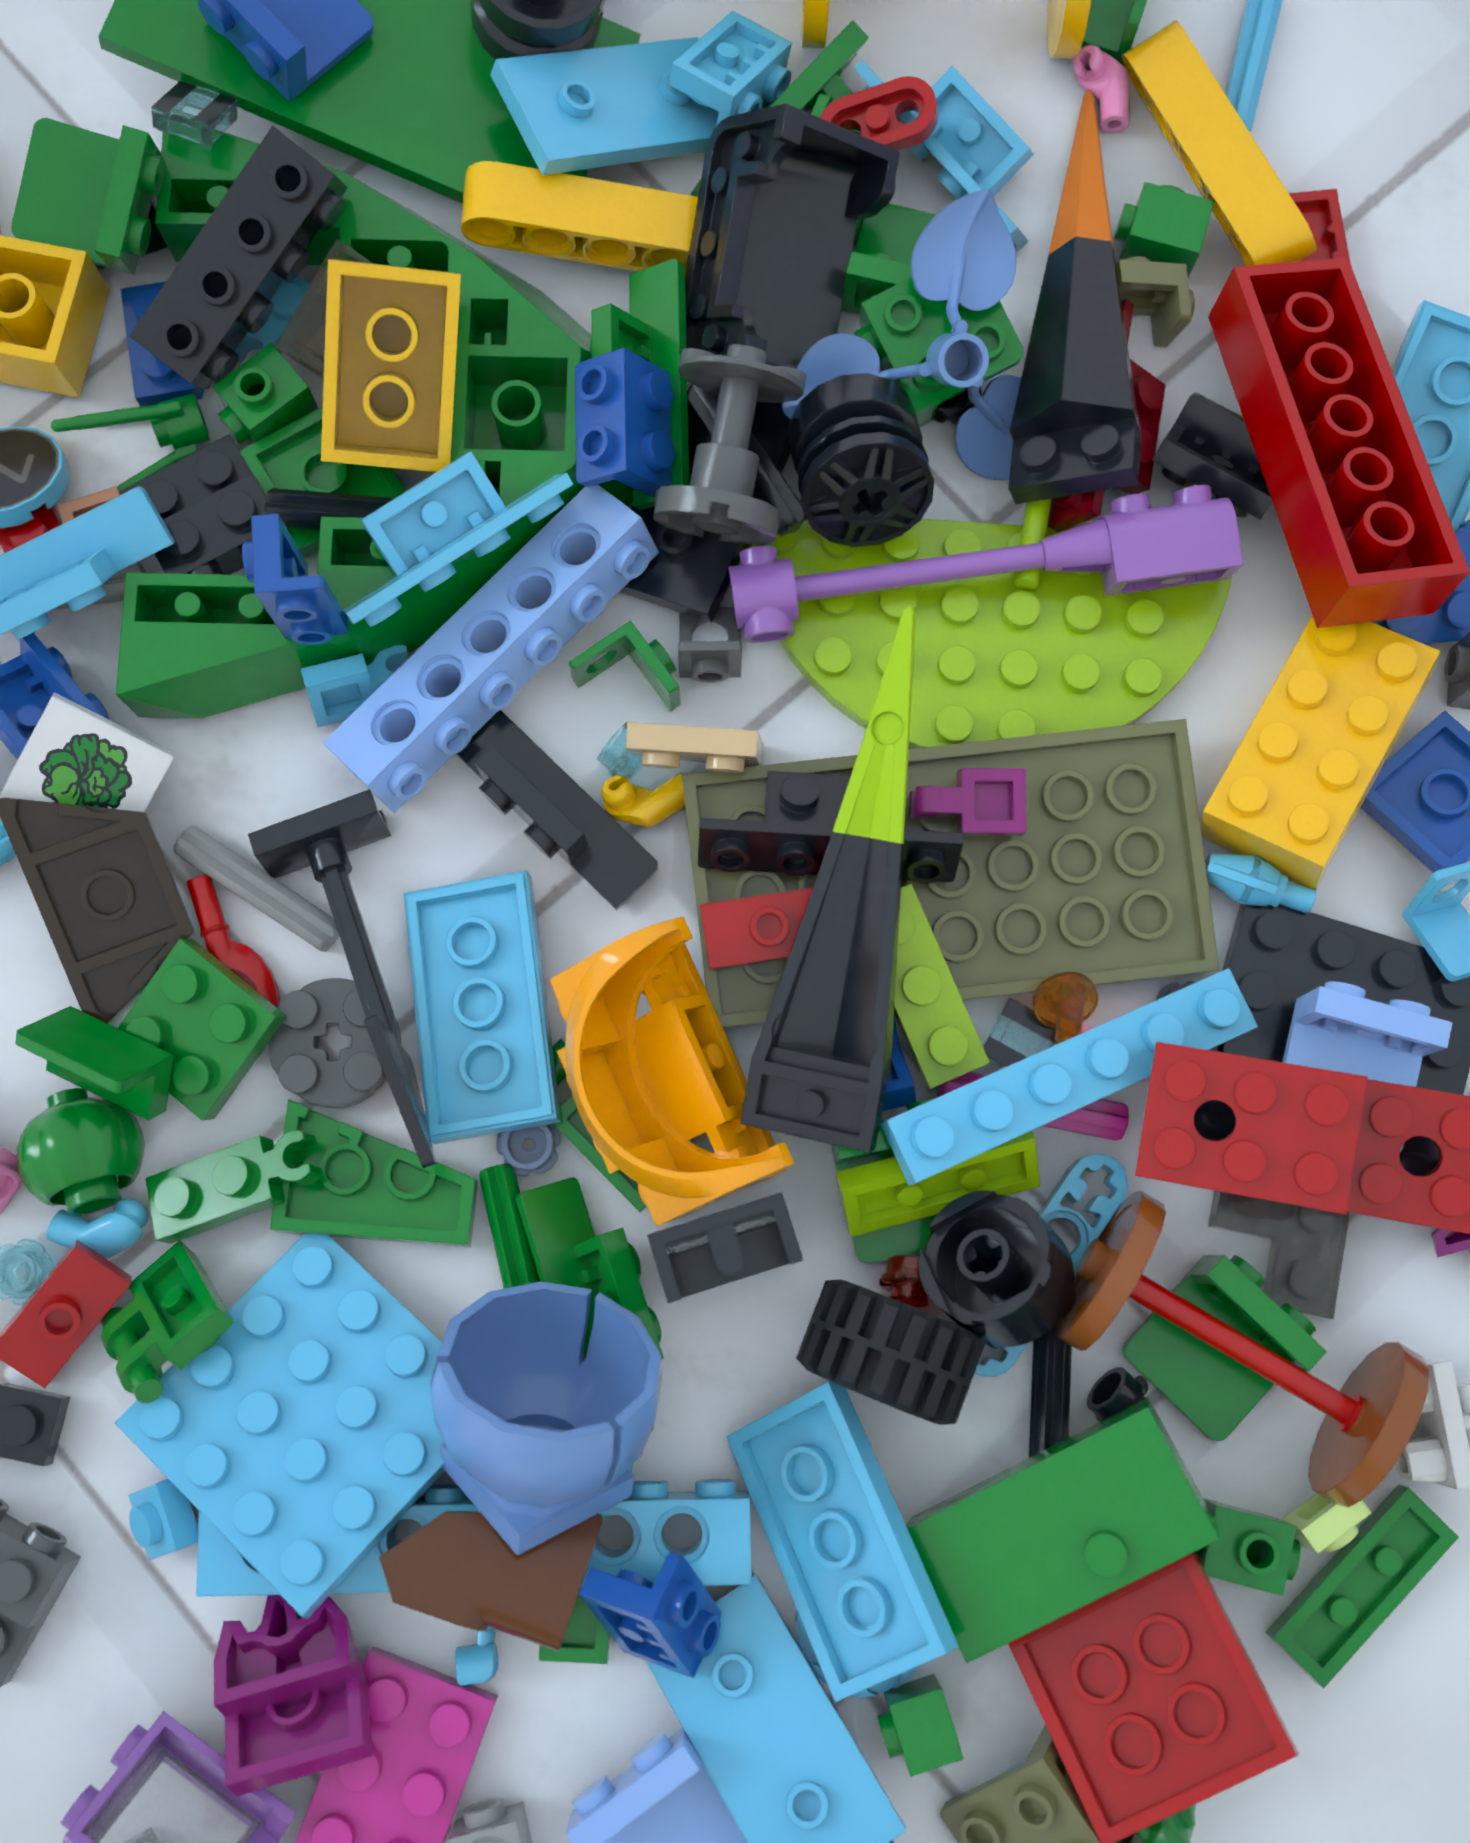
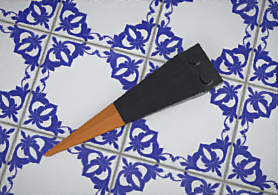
(1076, 394)

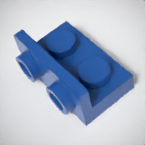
(659, 1622)

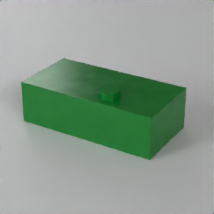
(1061, 1530)

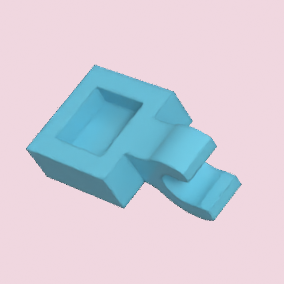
(345, 683)

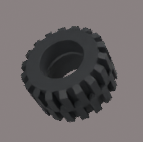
(890, 1352)

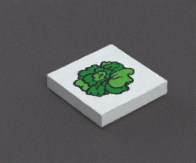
(86, 761)

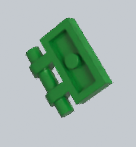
(180, 1311)

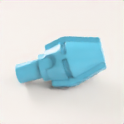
(1256, 882)

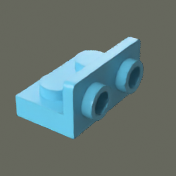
(734, 67)

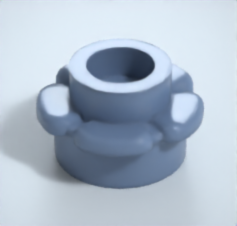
(537, 1160)

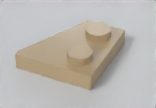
(719, 748)

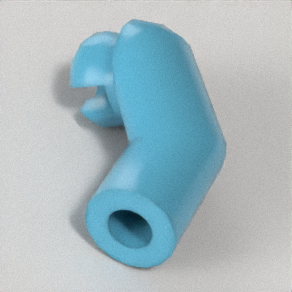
(104, 1235)

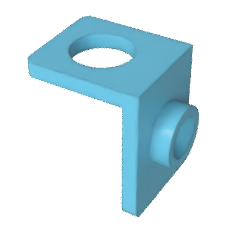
(1443, 922)

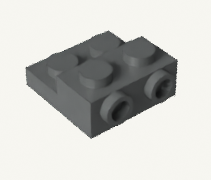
(31, 1579)

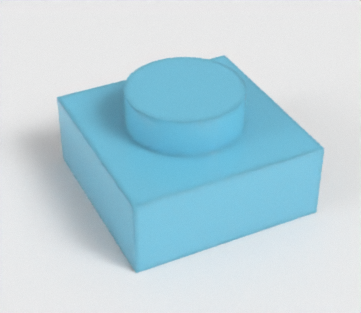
(162, 1519)

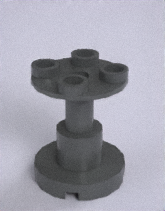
(725, 469)

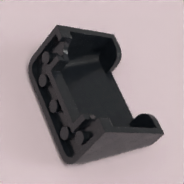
(778, 230)

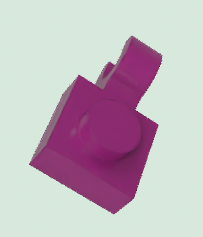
(983, 801)

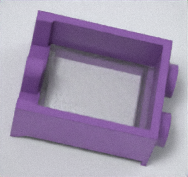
(172, 1792)

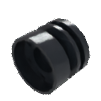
(860, 460)

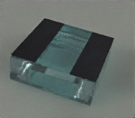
(194, 113)
(1017, 1035)

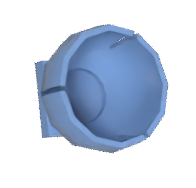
(533, 1422)

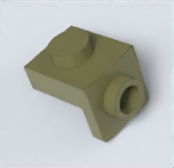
(1157, 291)

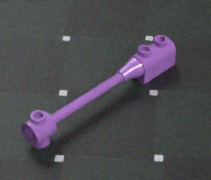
(1132, 548)

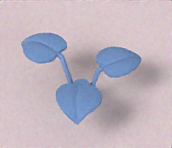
(970, 263)

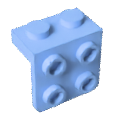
(1359, 1036)
(655, 1800)

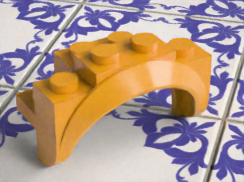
(660, 1078)

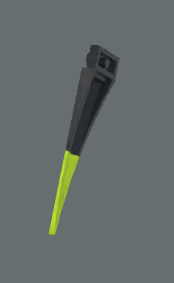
(830, 1024)

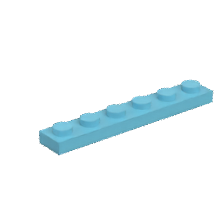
(1063, 1077)

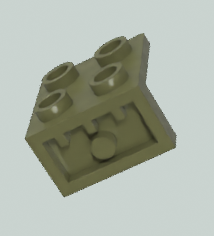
(1024, 1805)

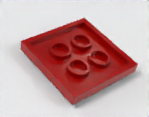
(1152, 1700)

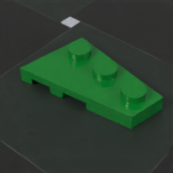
(372, 1189)

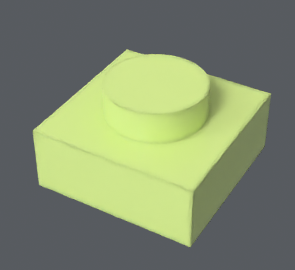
(1324, 1524)

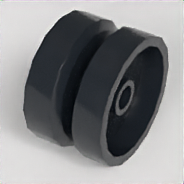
(536, 26)

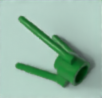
(174, 422)

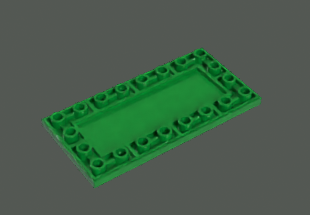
(403, 100)

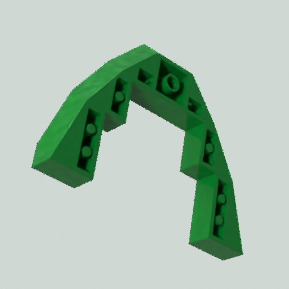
(205, 638)

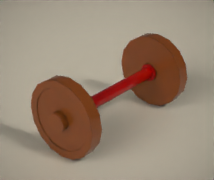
(1364, 1421)

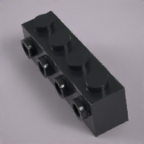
(241, 261)

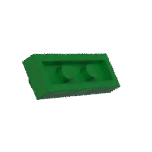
(1361, 1585)

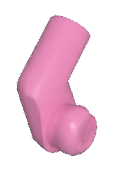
(1109, 85)

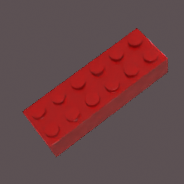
(1335, 443)

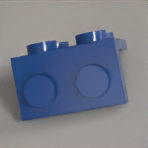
(290, 39)

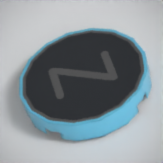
(30, 473)

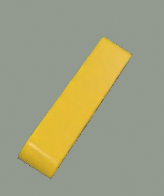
(1217, 149)
(575, 217)

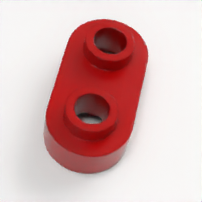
(878, 108)

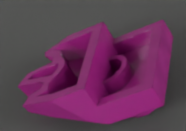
(290, 1696)

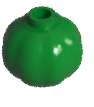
(77, 1150)

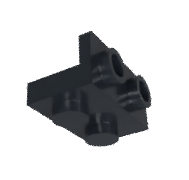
(1214, 450)

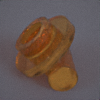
(1065, 1003)

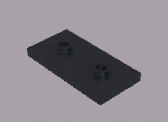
(692, 570)

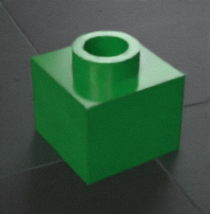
(919, 1726)

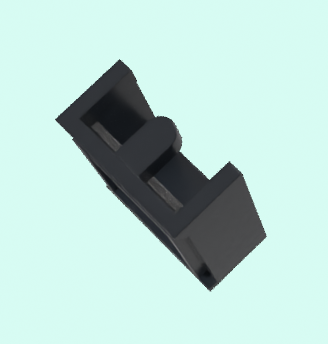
(724, 1247)

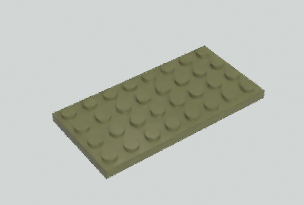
(1093, 888)

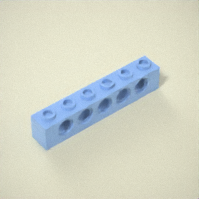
(493, 646)

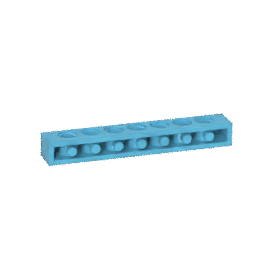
(717, 1558)

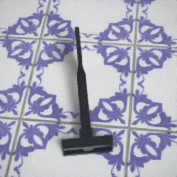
(322, 841)

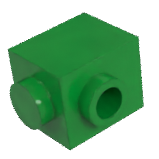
(1164, 225)
(262, 396)
(1251, 1549)

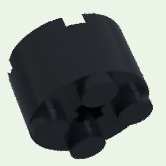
(997, 1269)

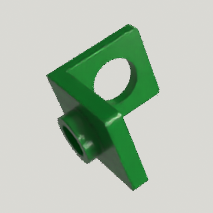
(649, 658)

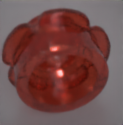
(904, 1281)

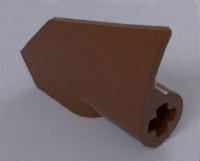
(473, 1579)

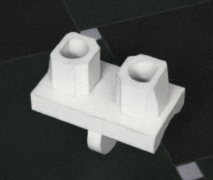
(1445, 1426)

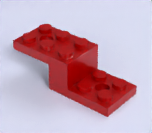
(1306, 1137)

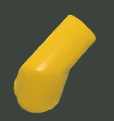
(642, 805)

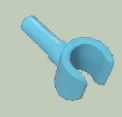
(478, 1661)

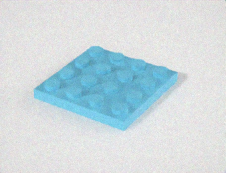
(302, 1421)

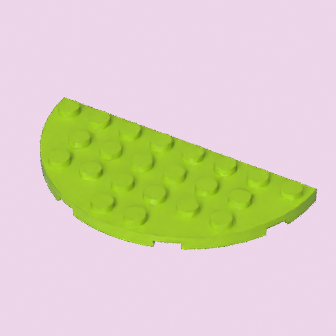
(991, 653)

